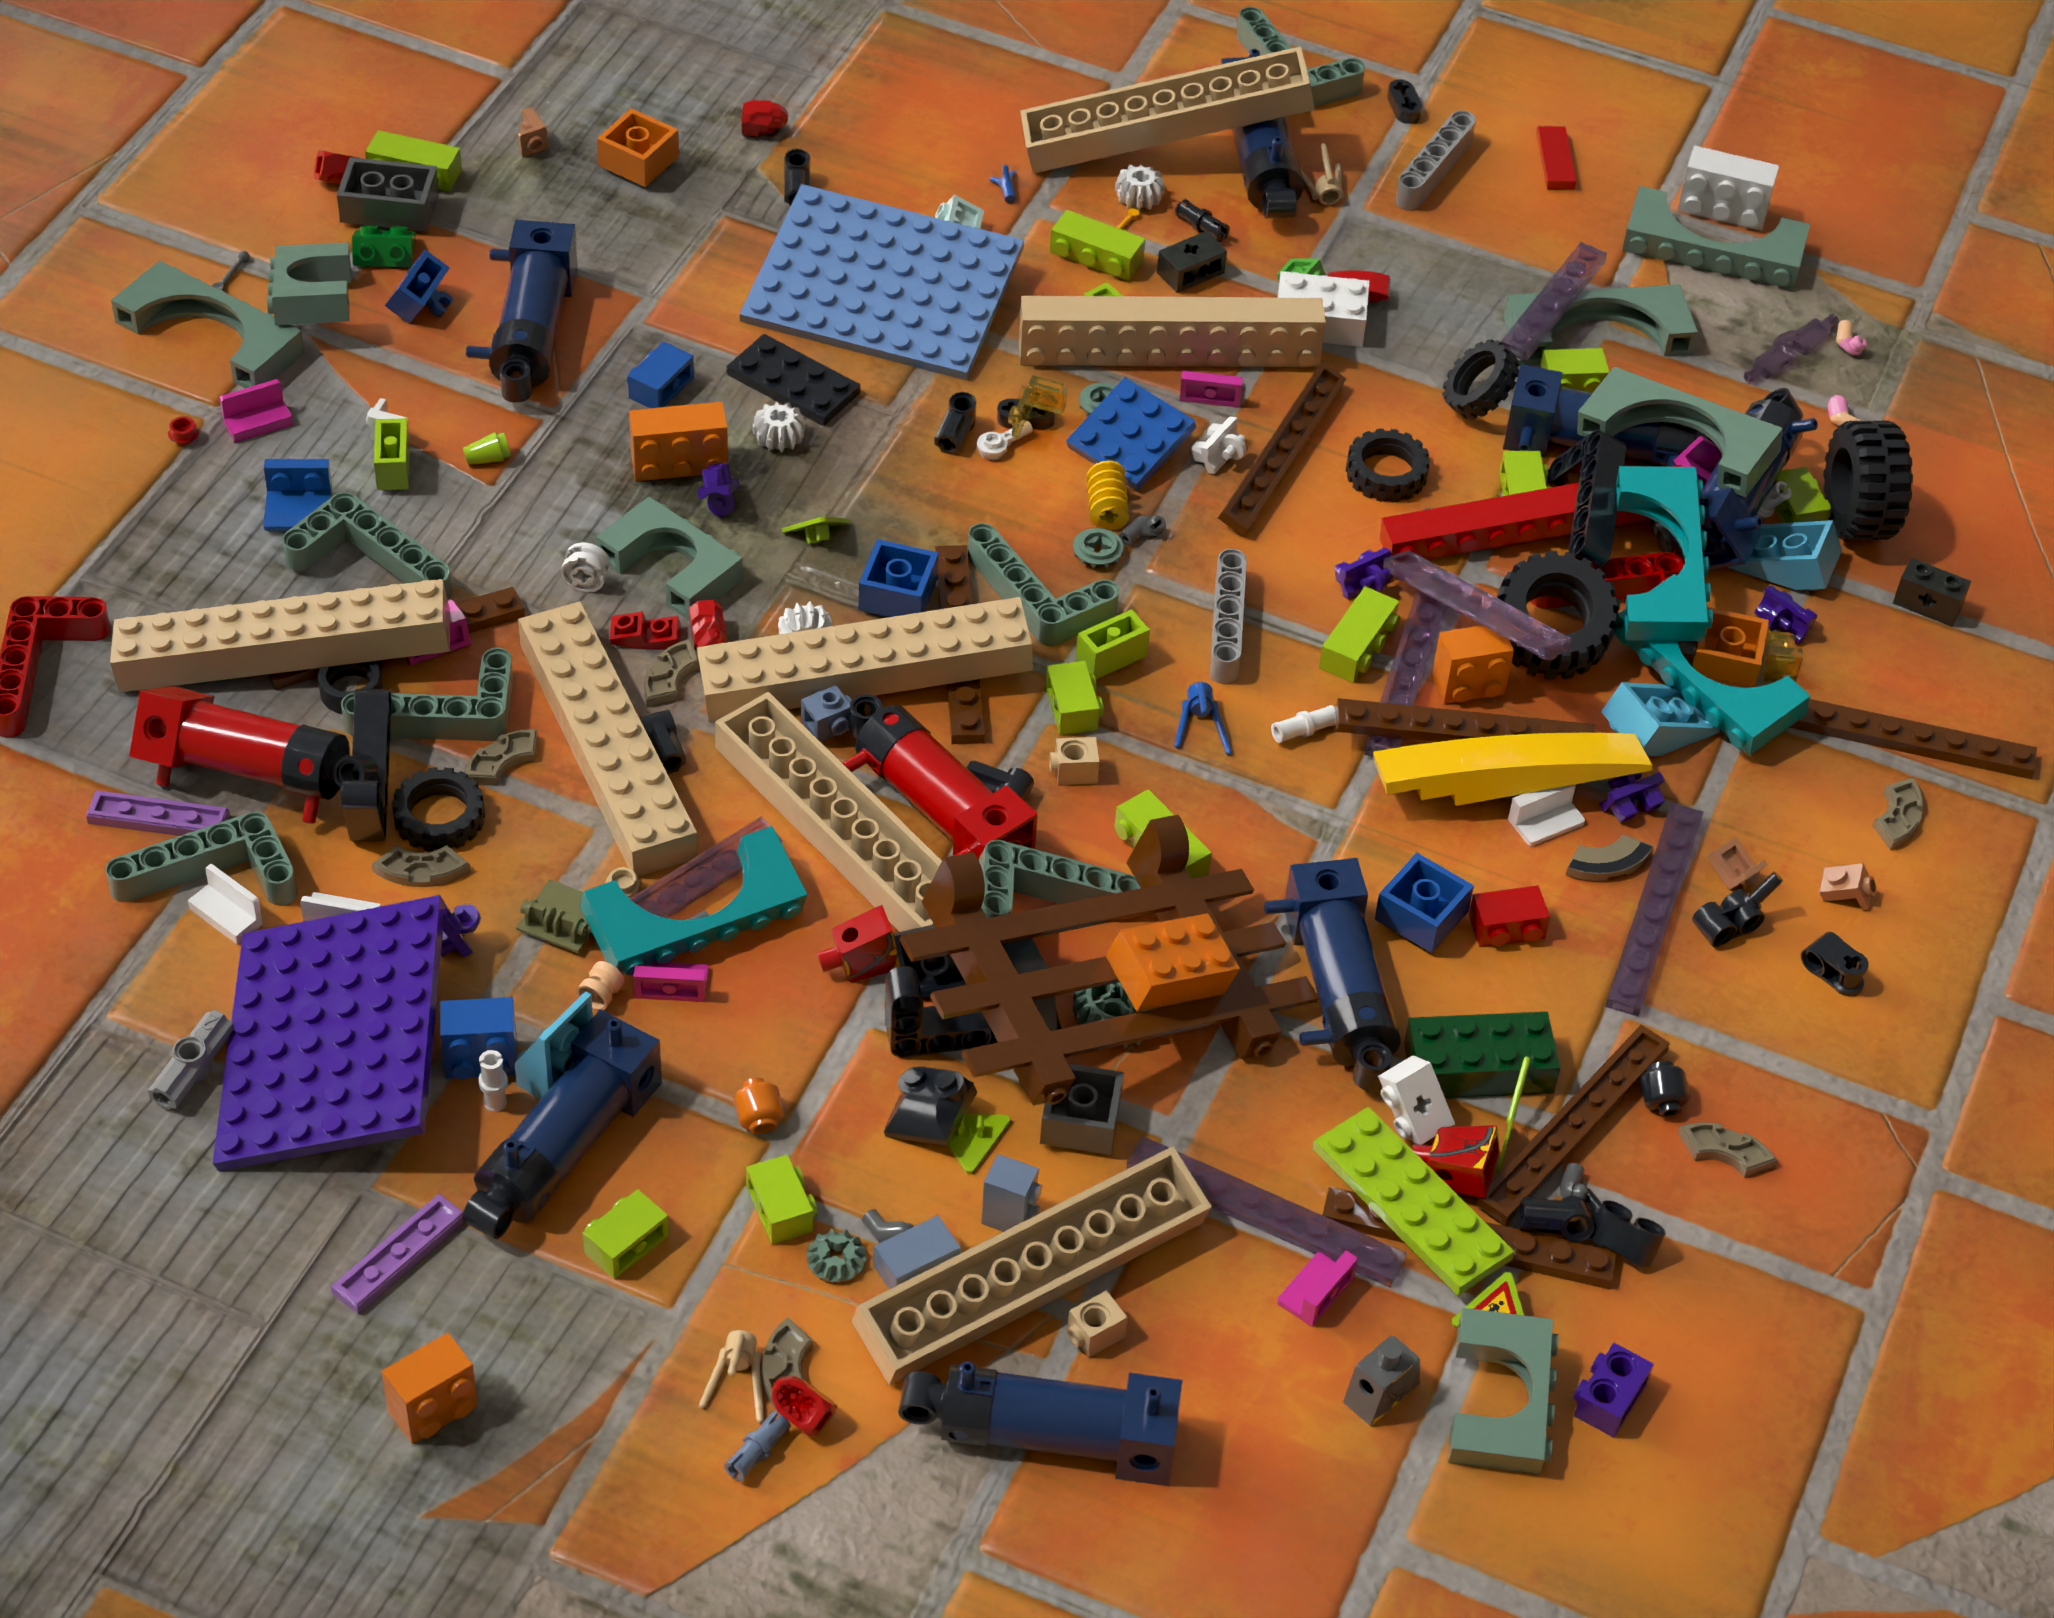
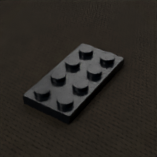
(793, 379)

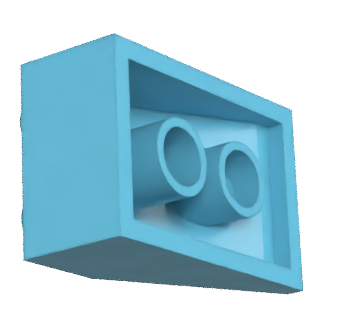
(1795, 554)
(1657, 717)
(551, 1053)

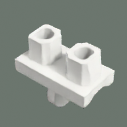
(1221, 445)

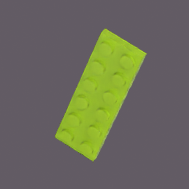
(1413, 1201)

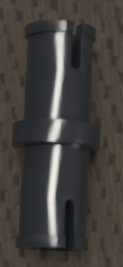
(1202, 220)

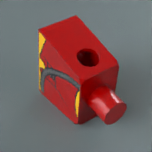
(862, 946)
(1463, 1157)

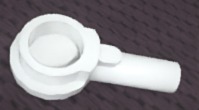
(994, 445)

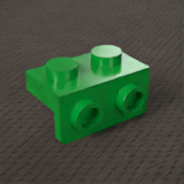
(383, 248)

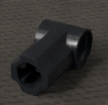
(795, 173)
(956, 423)
(663, 735)
(995, 779)
(1555, 1217)

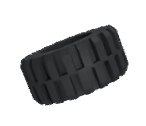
(1868, 479)
(1581, 587)

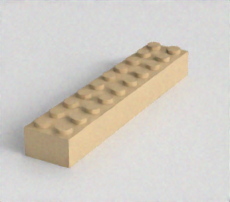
(1167, 110)
(1171, 331)
(280, 635)
(869, 656)
(608, 740)
(830, 808)
(1030, 1265)

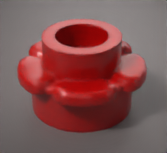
(183, 430)

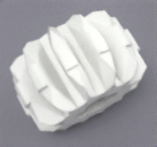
(1139, 187)
(779, 426)
(804, 618)

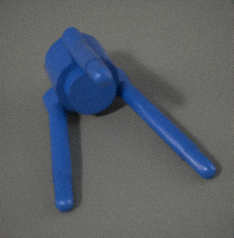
(1201, 703)

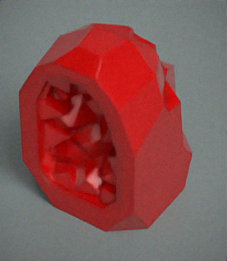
(762, 118)
(330, 166)
(707, 623)
(802, 1404)

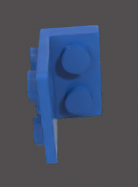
(294, 490)

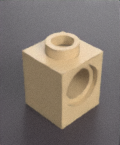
(1075, 761)
(1100, 1311)

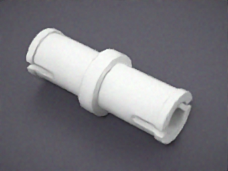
(1304, 724)
(493, 1081)

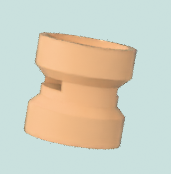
(603, 982)

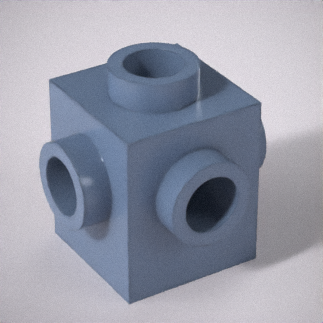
(826, 713)

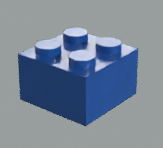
(897, 579)
(1424, 902)
(473, 1028)

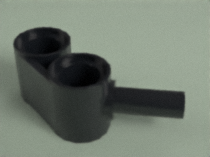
(1736, 915)
(1614, 1231)

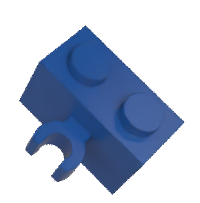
(419, 288)

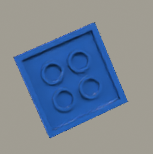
(1132, 430)

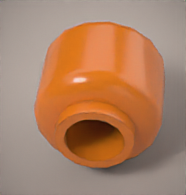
(759, 1106)

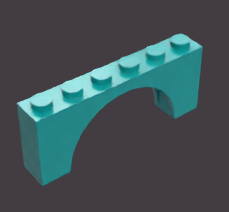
(1672, 499)
(1744, 714)
(639, 938)

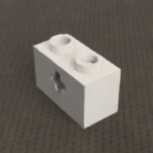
(1415, 1100)

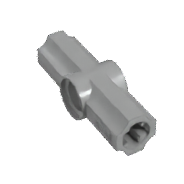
(191, 1060)

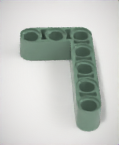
(1327, 82)
(351, 519)
(1047, 618)
(453, 716)
(187, 856)
(1044, 876)

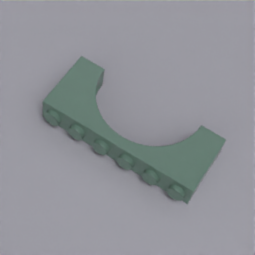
(1659, 235)
(171, 294)
(1654, 310)
(1632, 400)

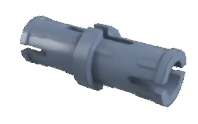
(757, 1446)

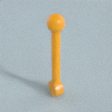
(1133, 214)

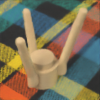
(1327, 188)
(738, 1355)

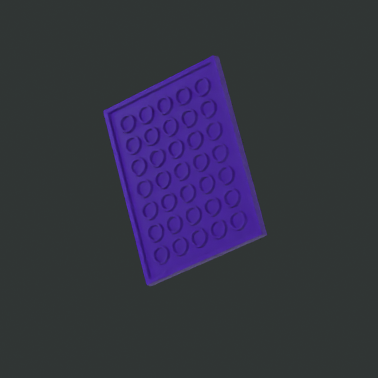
(331, 1034)

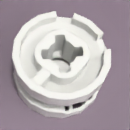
(585, 567)

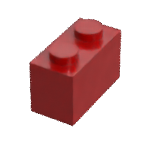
(1509, 916)

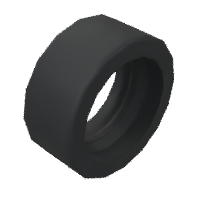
(328, 675)

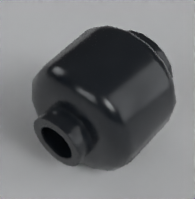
(1665, 1088)

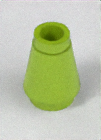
(488, 449)

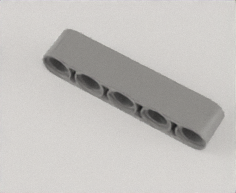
(1435, 160)
(1228, 616)

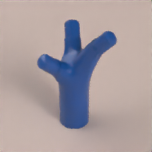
(1006, 184)

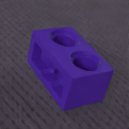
(1617, 1391)

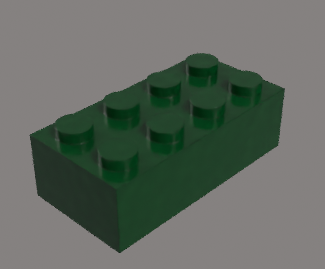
(1486, 1052)

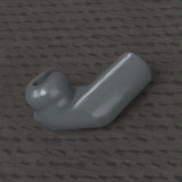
(1143, 527)
(1571, 1182)
(883, 1230)

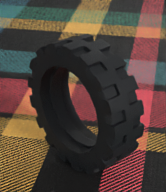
(1467, 370)
(1383, 486)
(438, 783)

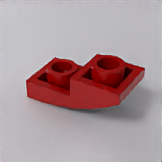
(1378, 283)
(636, 632)

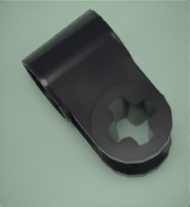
(1834, 960)

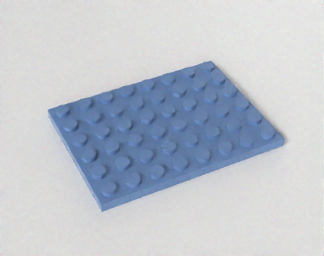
(883, 281)

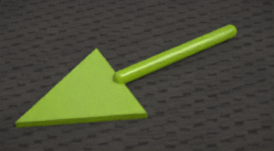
(1513, 1108)

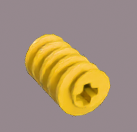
(1107, 495)

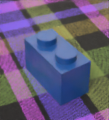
(660, 376)

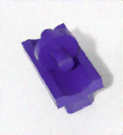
(719, 488)
(1365, 572)
(1785, 614)
(1628, 790)
(456, 924)

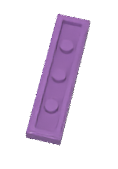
(152, 813)
(398, 1254)

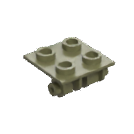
(556, 917)

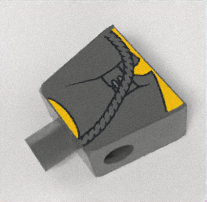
(1391, 1373)

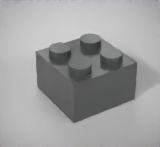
(1087, 1114)

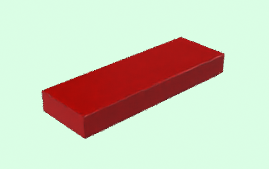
(1556, 157)

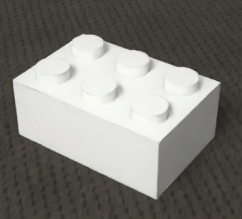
(1727, 188)
(1343, 303)

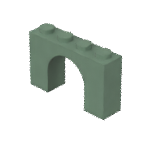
(309, 284)
(656, 528)
(1526, 1347)

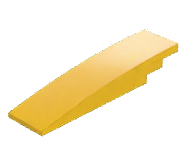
(1508, 764)

